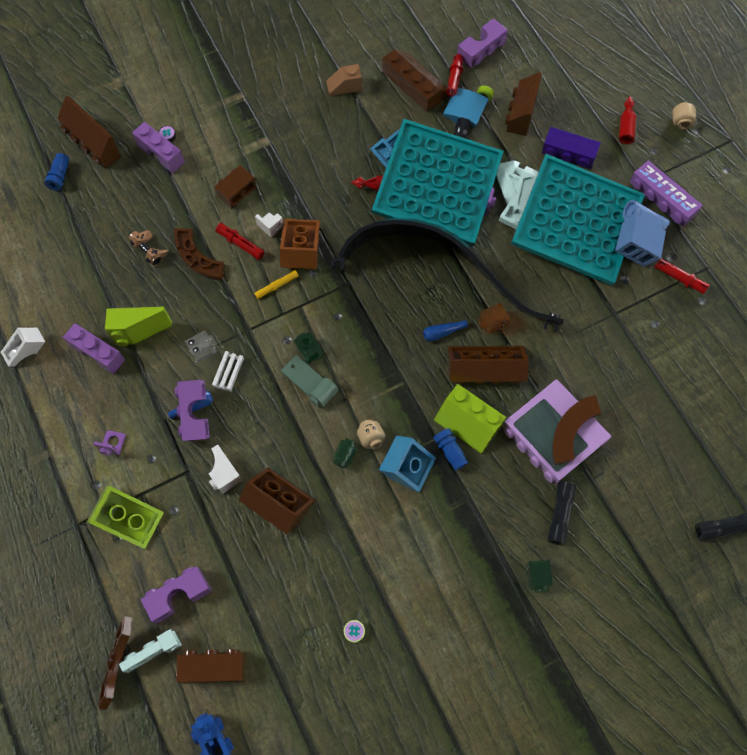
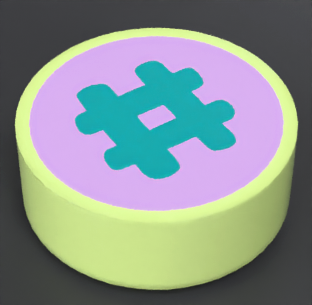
(354, 631)

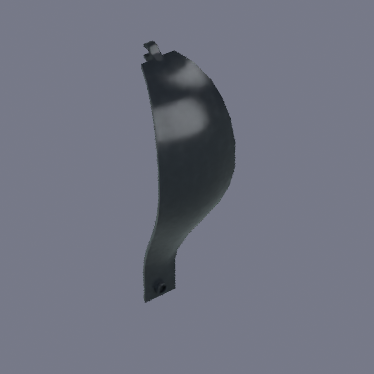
(432, 231)

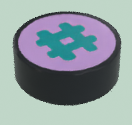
(168, 132)

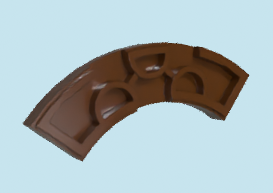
(194, 259)
(568, 426)
(115, 655)

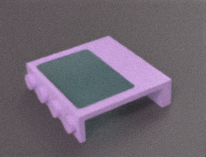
(535, 427)

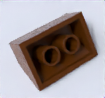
(523, 104)
(276, 500)

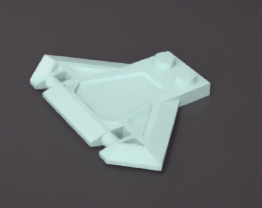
(515, 190)

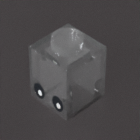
(201, 346)

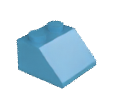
(407, 463)

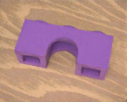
(492, 36)
(152, 141)
(98, 350)
(191, 427)
(158, 601)

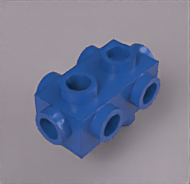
(209, 735)

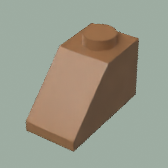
(345, 80)

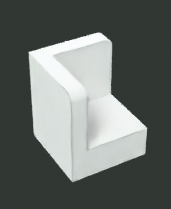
(270, 224)

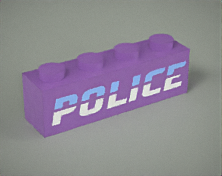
(665, 193)

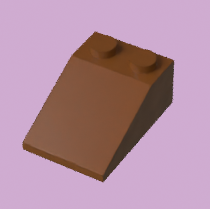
(299, 244)

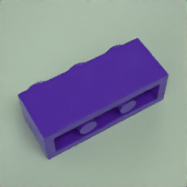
(570, 147)

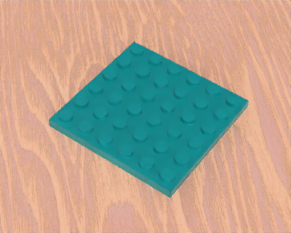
(438, 180)
(575, 219)

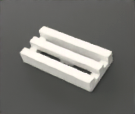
(233, 357)

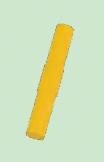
(276, 284)

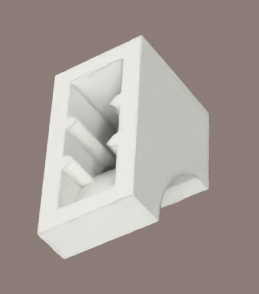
(22, 344)
(223, 473)

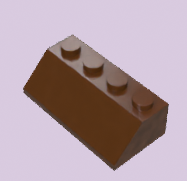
(413, 79)
(87, 133)
(487, 364)

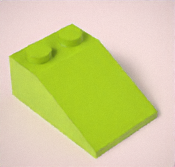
(135, 324)
(125, 516)

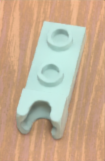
(166, 643)

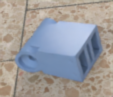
(641, 234)

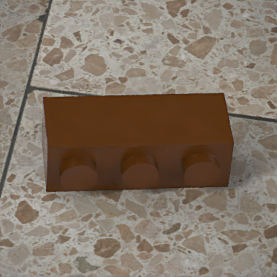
(210, 667)

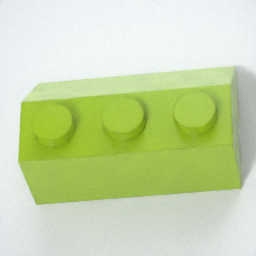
(469, 418)

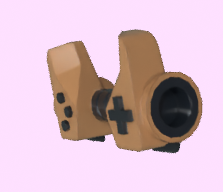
(152, 255)

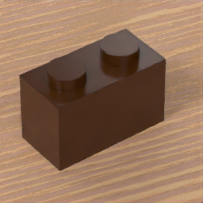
(235, 186)

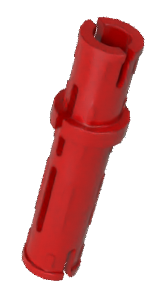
(455, 71)
(233, 237)
(682, 276)

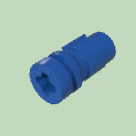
(55, 177)
(451, 449)

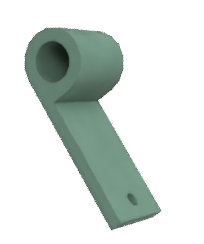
(310, 382)

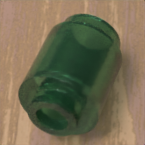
(345, 453)

